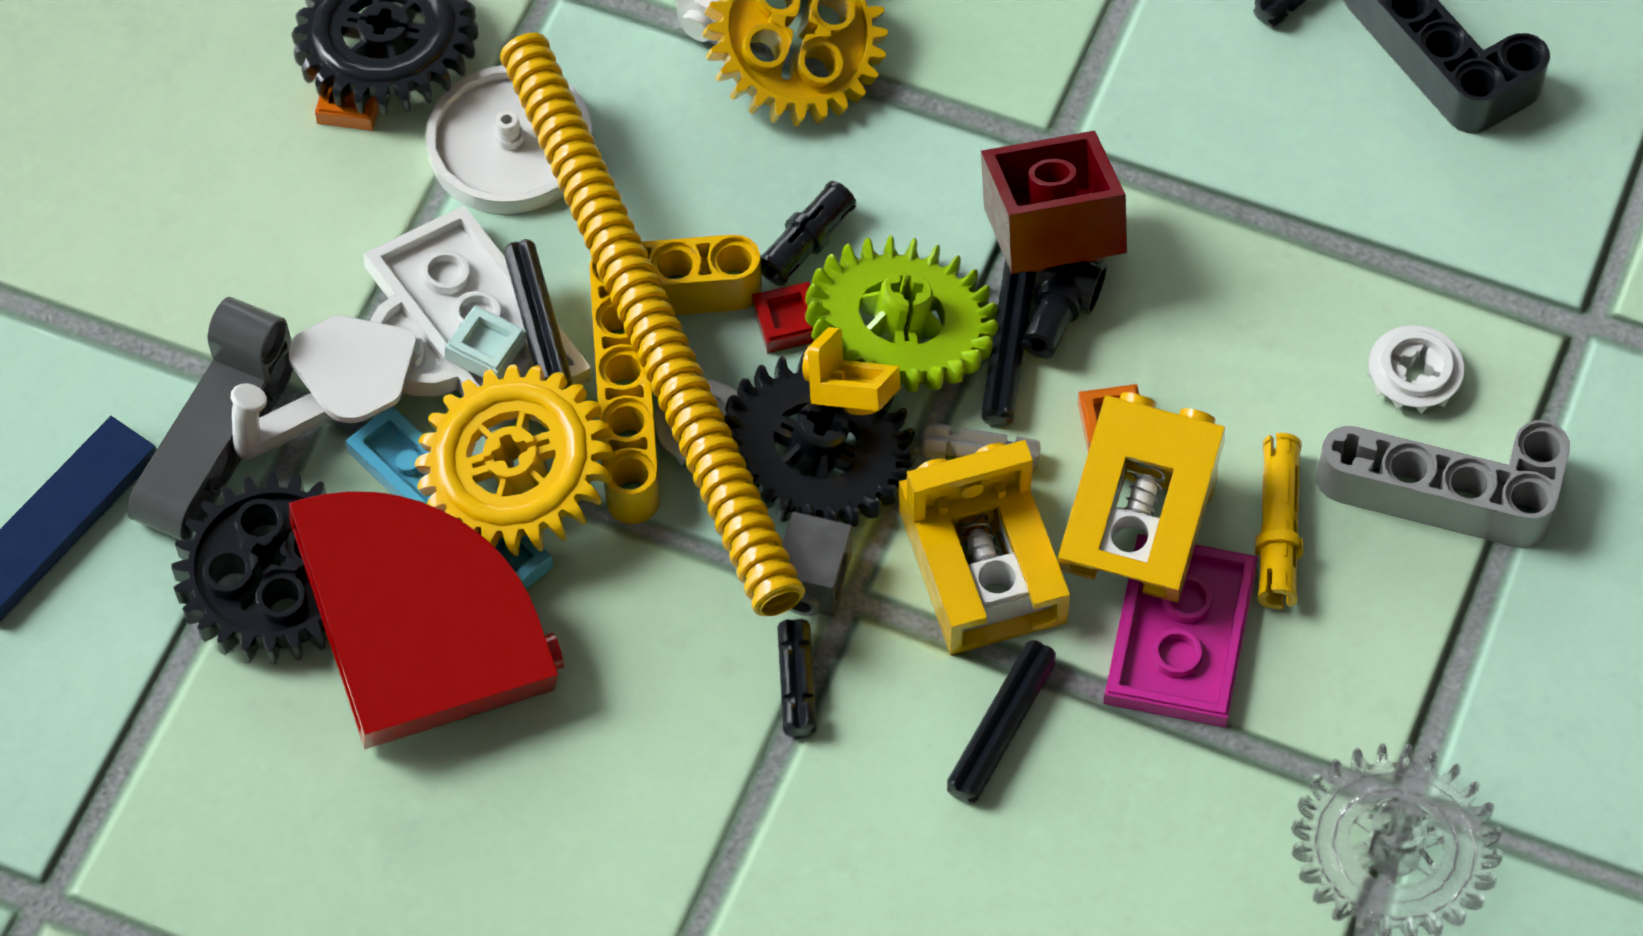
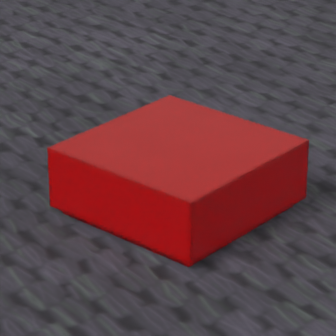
(782, 317)

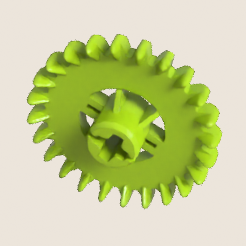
(900, 292)

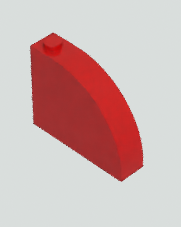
(418, 613)

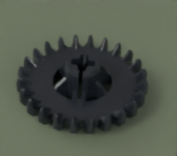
(392, 49)
(817, 447)

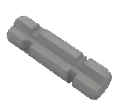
(940, 442)

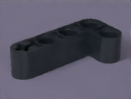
(1452, 65)

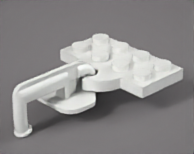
(365, 365)

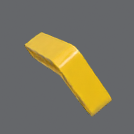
(631, 406)

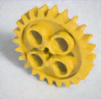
(842, 48)

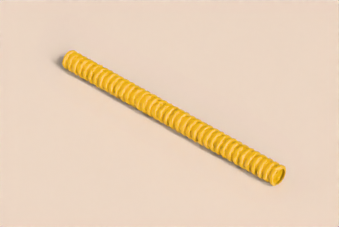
(653, 328)

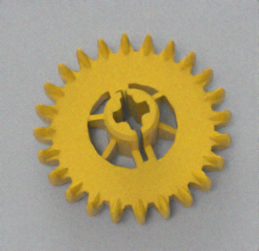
(526, 494)

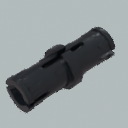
(806, 232)

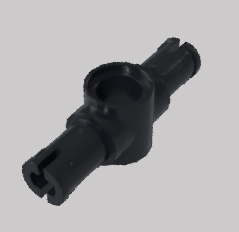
(1060, 298)

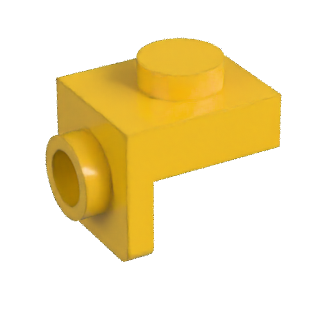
(854, 385)

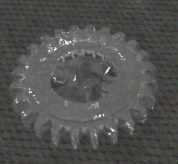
(1407, 798)

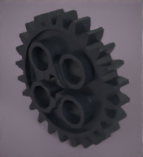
(225, 547)

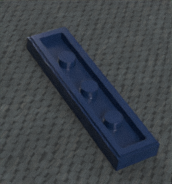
(68, 507)

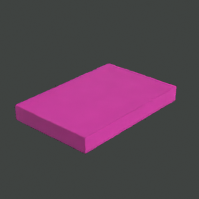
(1186, 653)

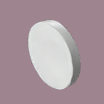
(487, 147)

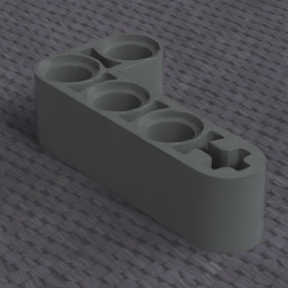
(198, 448)

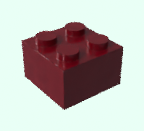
(1054, 202)

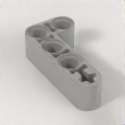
(1443, 472)

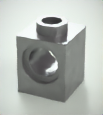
(821, 556)

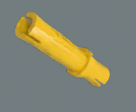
(1279, 537)

